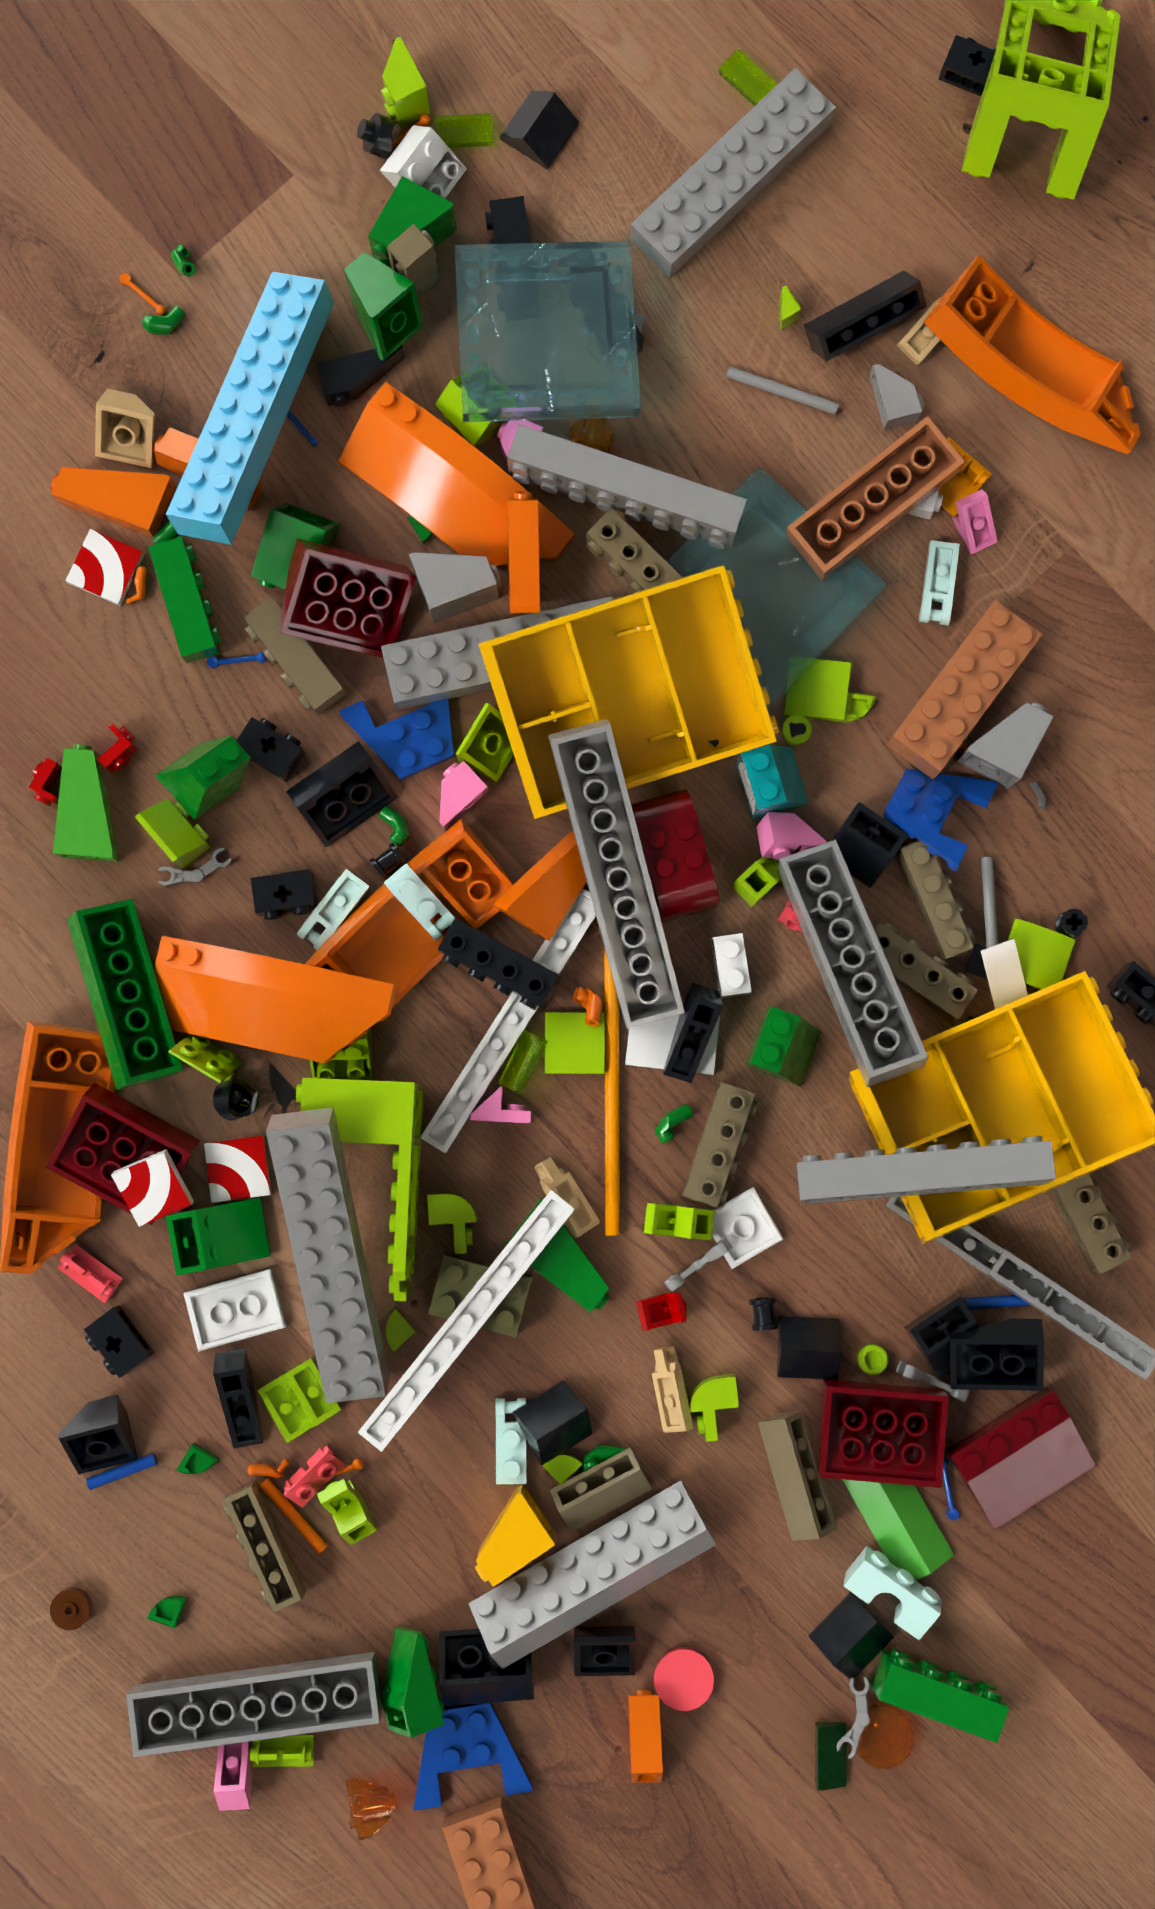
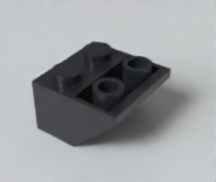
(868, 843)
(933, 1331)

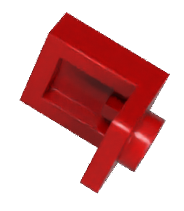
(118, 755)
(44, 778)
(661, 1310)

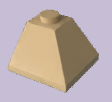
(124, 429)

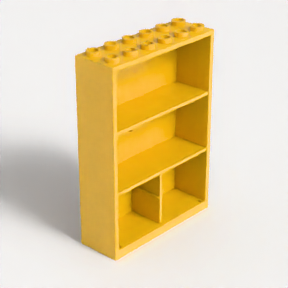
(656, 664)
(1015, 1074)

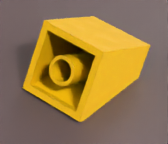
(514, 1539)

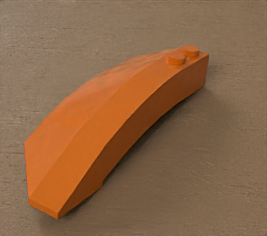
(1034, 359)
(441, 479)
(385, 938)
(266, 1000)
(39, 1206)

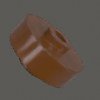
(70, 1608)

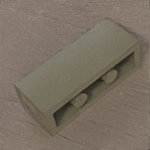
(414, 258)
(600, 1489)

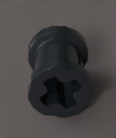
(388, 861)
(1076, 916)
(763, 1313)

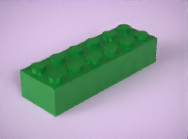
(124, 993)

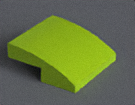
(820, 692)
(1041, 953)
(573, 1044)
(297, 1400)

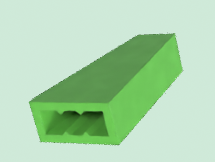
(83, 811)

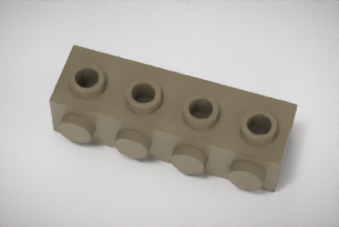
(628, 553)
(295, 657)
(934, 900)
(925, 975)
(718, 1145)
(1092, 1224)
(795, 1473)
(264, 1547)

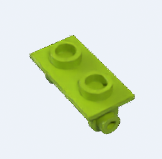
(284, 1751)

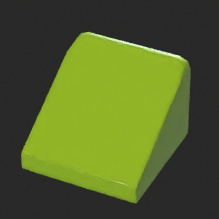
(788, 308)

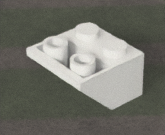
(425, 161)

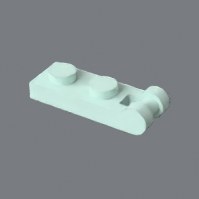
(939, 581)
(419, 900)
(334, 908)
(510, 1445)

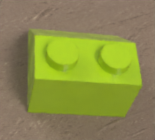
(404, 87)
(451, 407)
(174, 833)

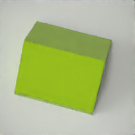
(487, 745)

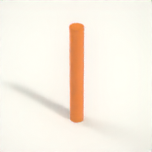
(293, 1515)

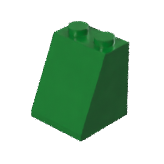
(409, 206)
(383, 303)
(279, 539)
(206, 774)
(783, 1046)

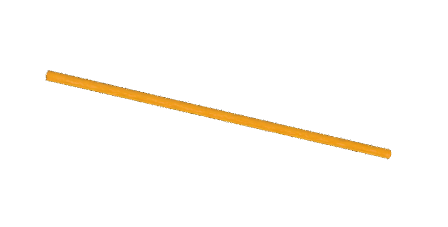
(612, 1105)

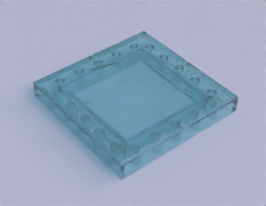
(547, 331)
(782, 598)

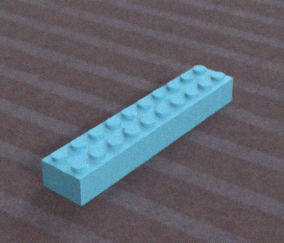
(250, 408)

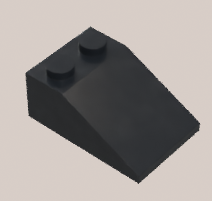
(999, 1356)

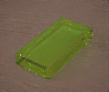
(746, 77)
(465, 130)
(522, 1062)

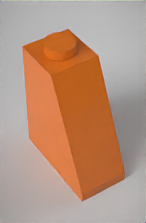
(645, 1737)

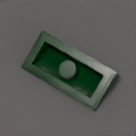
(829, 1764)

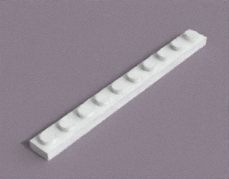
(505, 1032)
(466, 1320)

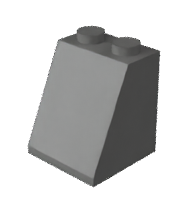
(454, 582)
(1009, 746)

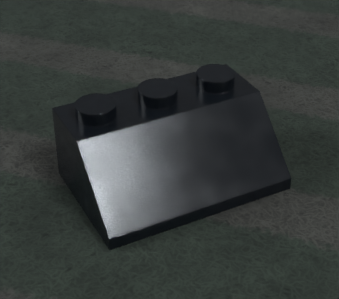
(342, 794)
(474, 1677)

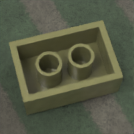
(458, 1278)

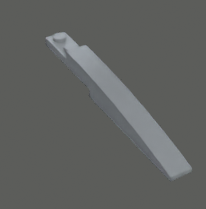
(1044, 1296)

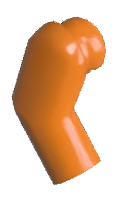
(591, 1002)

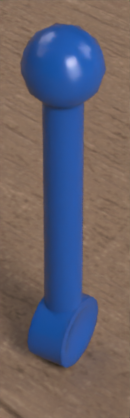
(310, 438)
(213, 662)
(952, 1513)

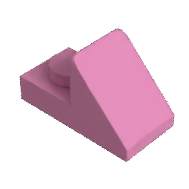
(975, 521)
(492, 1110)

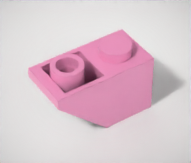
(785, 835)

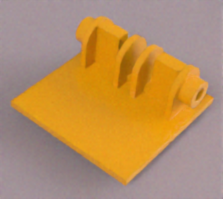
(964, 483)

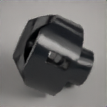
(377, 135)
(232, 1098)

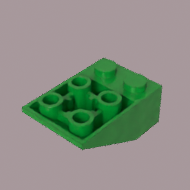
(218, 1236)
(409, 1686)

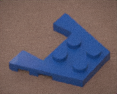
(408, 742)
(924, 804)
(468, 1739)

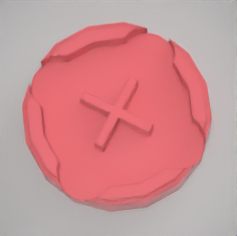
(683, 1679)

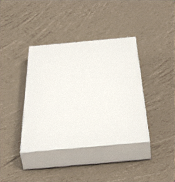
(650, 1045)
(235, 1310)

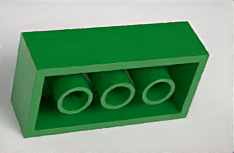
(940, 1695)

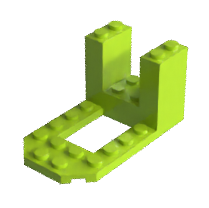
(1047, 88)
(381, 1115)

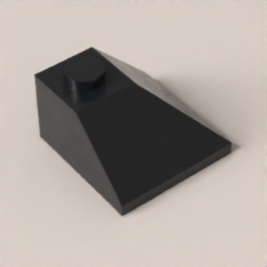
(99, 1436)

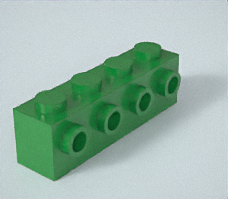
(184, 599)

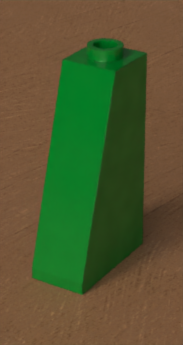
(570, 1269)

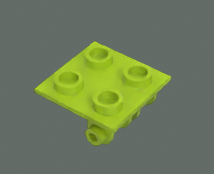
(206, 1057)

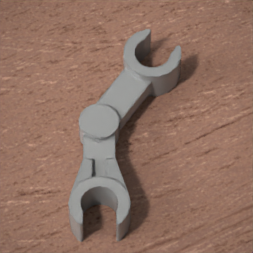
(196, 875)
(714, 1253)
(915, 1374)
(863, 1718)

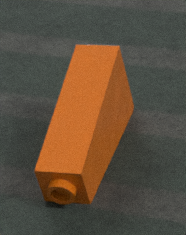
(175, 451)
(116, 496)
(523, 553)
(546, 890)

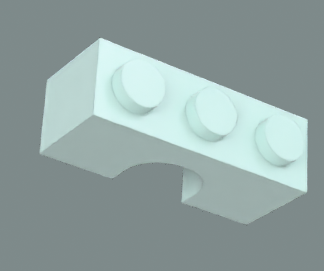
(874, 1575)

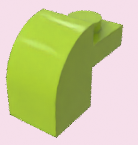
(757, 880)
(455, 1210)
(679, 1221)
(710, 1395)
(348, 1510)

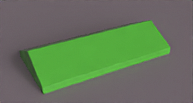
(901, 1525)

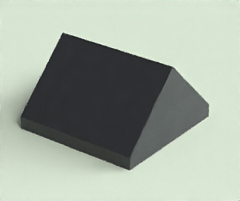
(540, 127)
(809, 1347)
(553, 1422)
(850, 1636)
(604, 1651)

